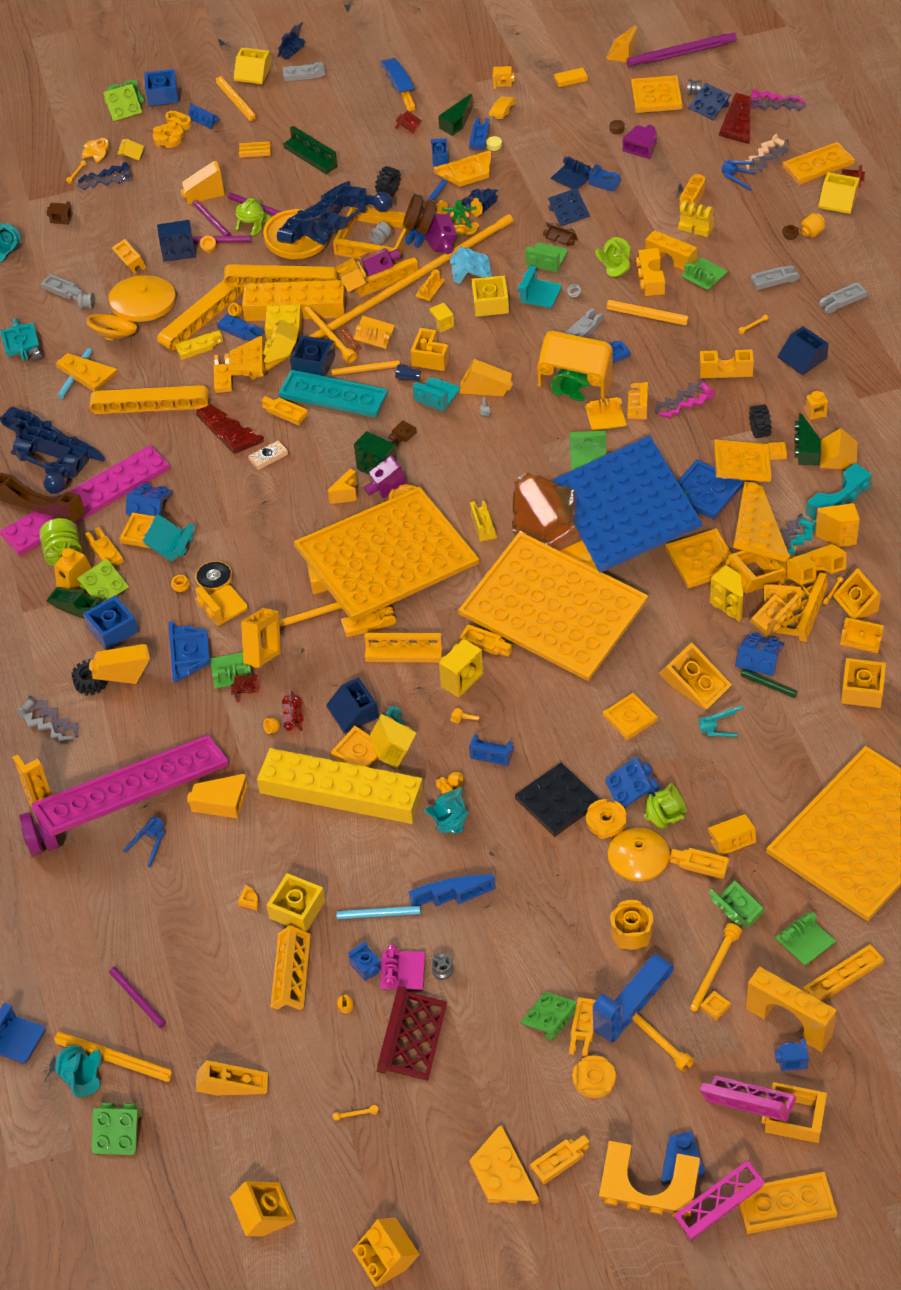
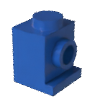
(364, 961)
(792, 1056)

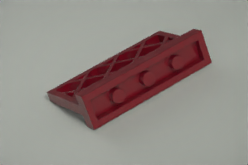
(393, 1029)

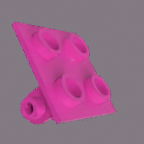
(402, 969)

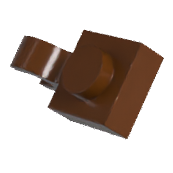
(402, 432)

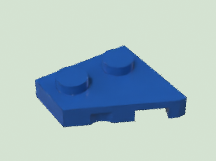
(679, 1144)

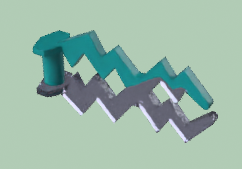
(792, 526)

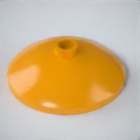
(111, 326)
(635, 862)

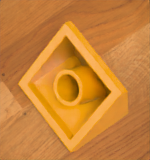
(623, 46)
(838, 450)
(858, 596)

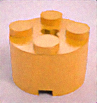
(631, 925)

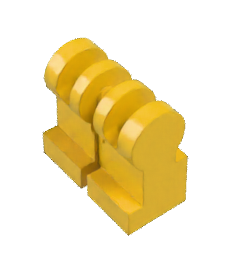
(701, 221)

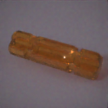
(348, 338)

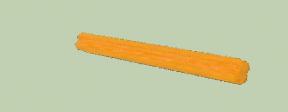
(116, 1057)

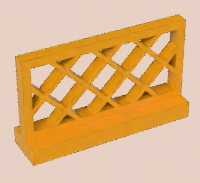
(809, 607)

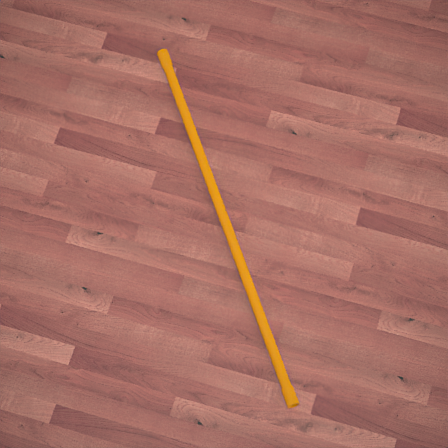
(500, 224)

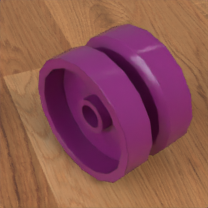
(35, 833)

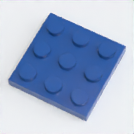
(706, 491)

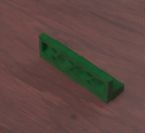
(310, 152)

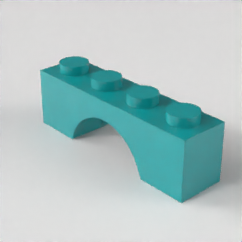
(854, 481)

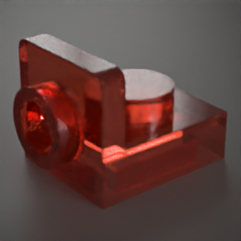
(408, 121)
(855, 173)
(245, 684)

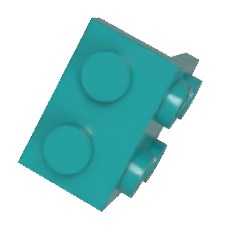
(537, 291)
(435, 393)
(167, 538)

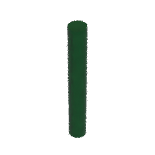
(769, 683)

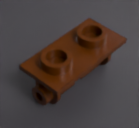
(566, 235)

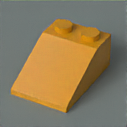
(695, 677)

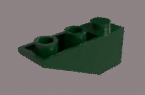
(455, 117)
(808, 443)

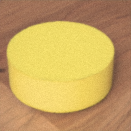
(494, 143)

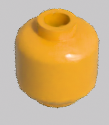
(812, 225)

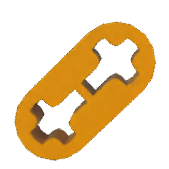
(181, 119)

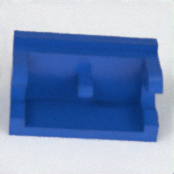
(490, 752)

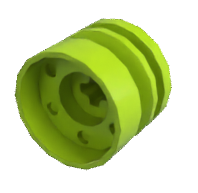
(57, 536)

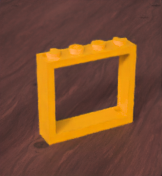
(356, 249)

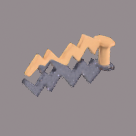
(781, 150)

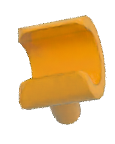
(458, 714)

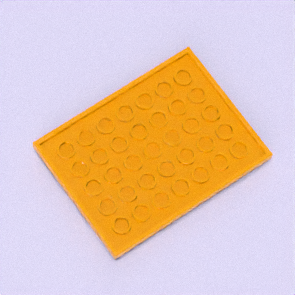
(386, 553)
(553, 605)
(850, 836)

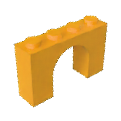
(817, 1017)
(617, 1189)

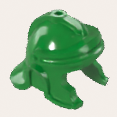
(569, 383)

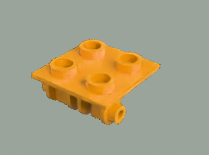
(373, 332)
(606, 414)

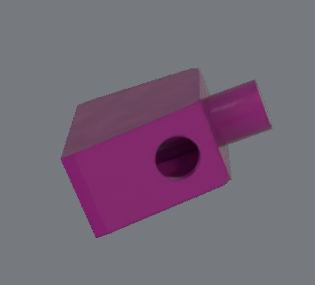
(640, 141)
(441, 234)
(372, 260)
(385, 477)

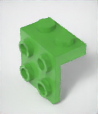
(545, 256)
(586, 447)
(738, 904)
(115, 1128)

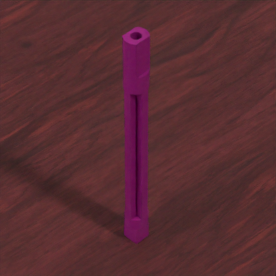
(682, 49)

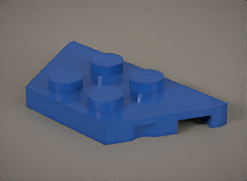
(188, 650)

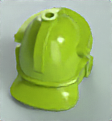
(251, 212)
(615, 256)
(665, 807)

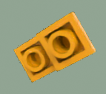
(502, 107)

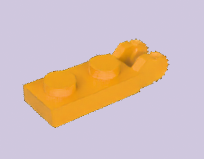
(222, 375)
(104, 548)
(371, 622)
(582, 1025)

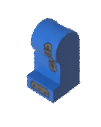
(603, 179)

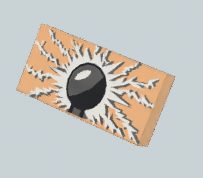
(268, 455)

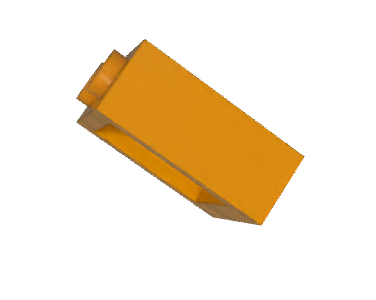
(750, 582)
(251, 637)
(806, 1097)

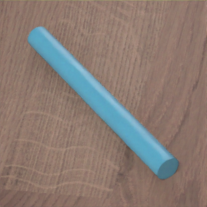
(70, 380)
(379, 912)

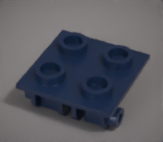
(291, 42)
(710, 101)
(573, 173)
(486, 197)
(568, 207)

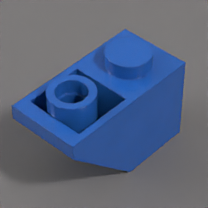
(439, 151)

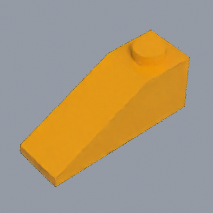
(227, 1079)

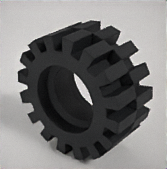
(388, 180)
(760, 421)
(86, 686)

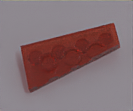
(737, 120)
(228, 430)

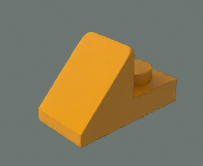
(344, 488)

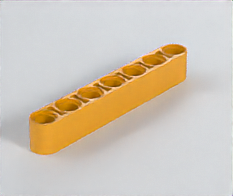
(237, 275)
(198, 315)
(148, 399)

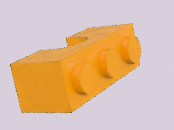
(678, 250)
(351, 274)
(652, 279)
(739, 366)
(804, 567)

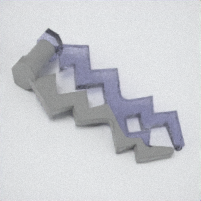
(44, 712)

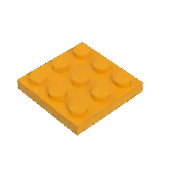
(656, 94)
(742, 460)
(698, 557)

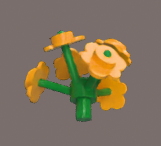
(459, 215)

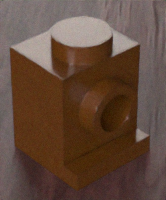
(59, 213)

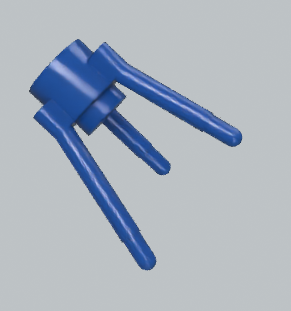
(729, 168)
(151, 829)

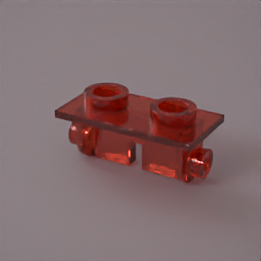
(292, 706)

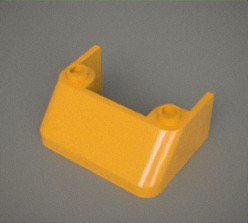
(577, 355)

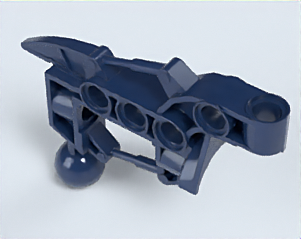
(323, 217)
(41, 436)

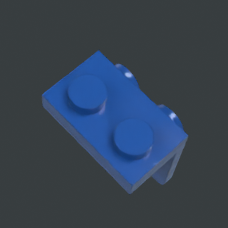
(147, 499)
(759, 653)
(632, 782)
(18, 1035)

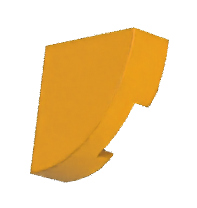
(249, 899)

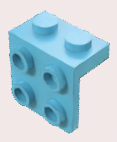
(469, 261)

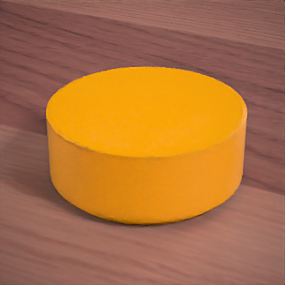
(208, 244)

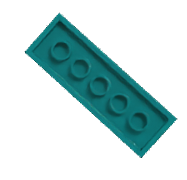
(333, 393)

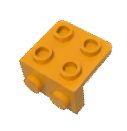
(221, 604)
(773, 614)

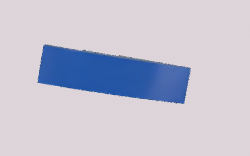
(397, 75)
(458, 888)

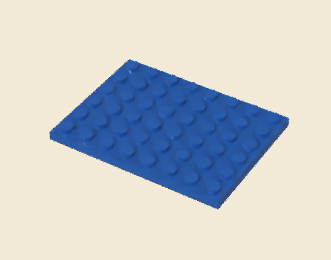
(628, 504)

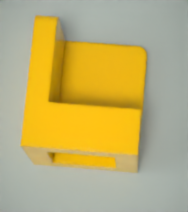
(130, 149)
(443, 317)

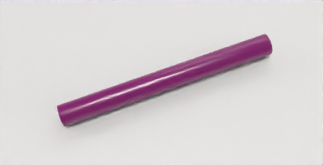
(234, 197)
(211, 218)
(225, 239)
(136, 996)

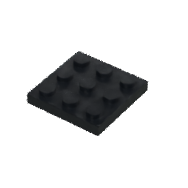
(557, 799)

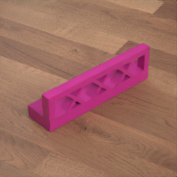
(748, 1102)
(724, 1208)

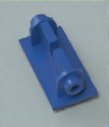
(202, 116)

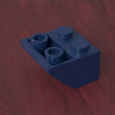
(804, 350)
(352, 705)

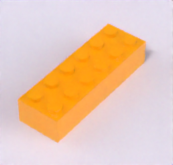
(323, 297)

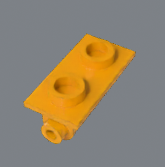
(430, 286)
(784, 592)

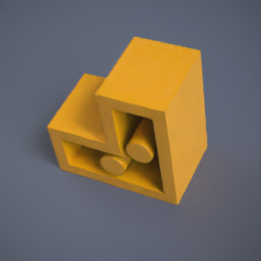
(428, 352)

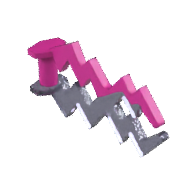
(781, 101)
(678, 403)

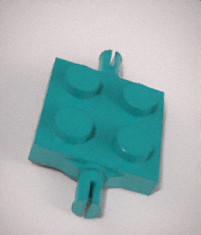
(19, 339)

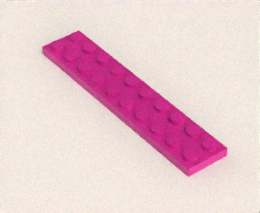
(94, 493)
(129, 785)

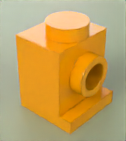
(503, 77)
(813, 401)

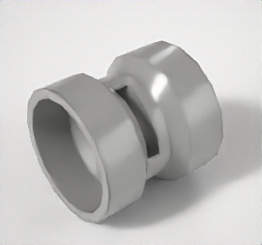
(380, 233)

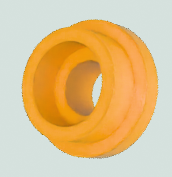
(180, 583)

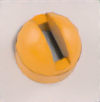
(233, 311)
(271, 725)
(455, 779)
(350, 1004)

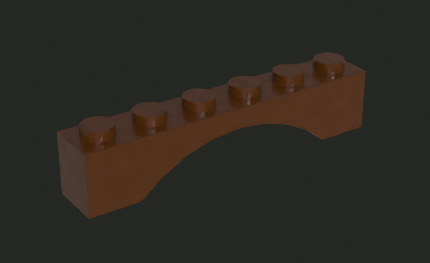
(64, 506)

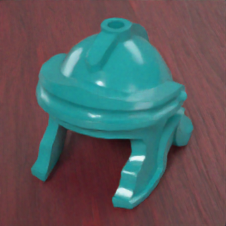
(8, 239)
(449, 812)
(79, 1070)

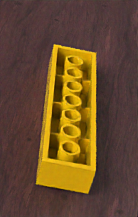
(340, 785)

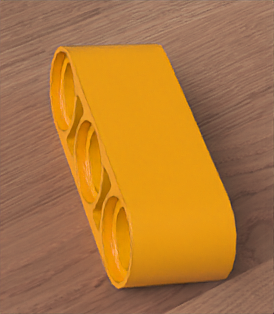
(694, 190)

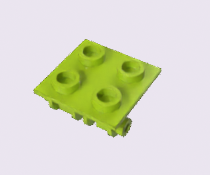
(122, 102)
(102, 581)

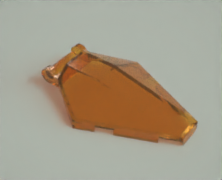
(543, 510)

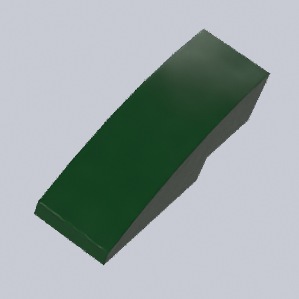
(73, 601)

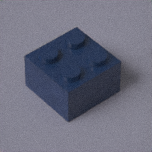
(176, 240)
(313, 355)

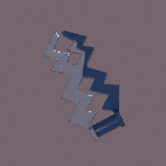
(99, 178)

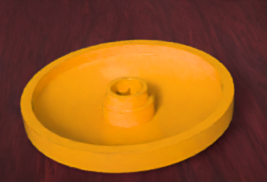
(300, 249)
(142, 298)

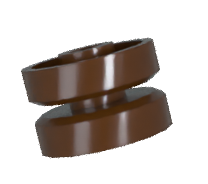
(420, 214)

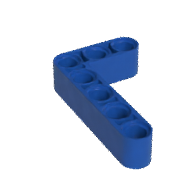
(614, 1016)

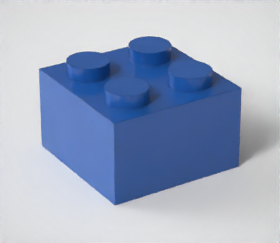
(161, 87)
(110, 622)

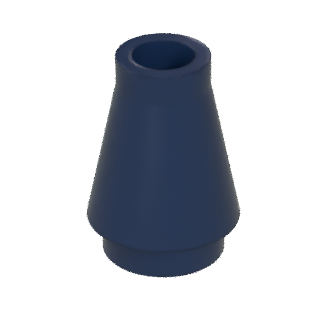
(405, 372)

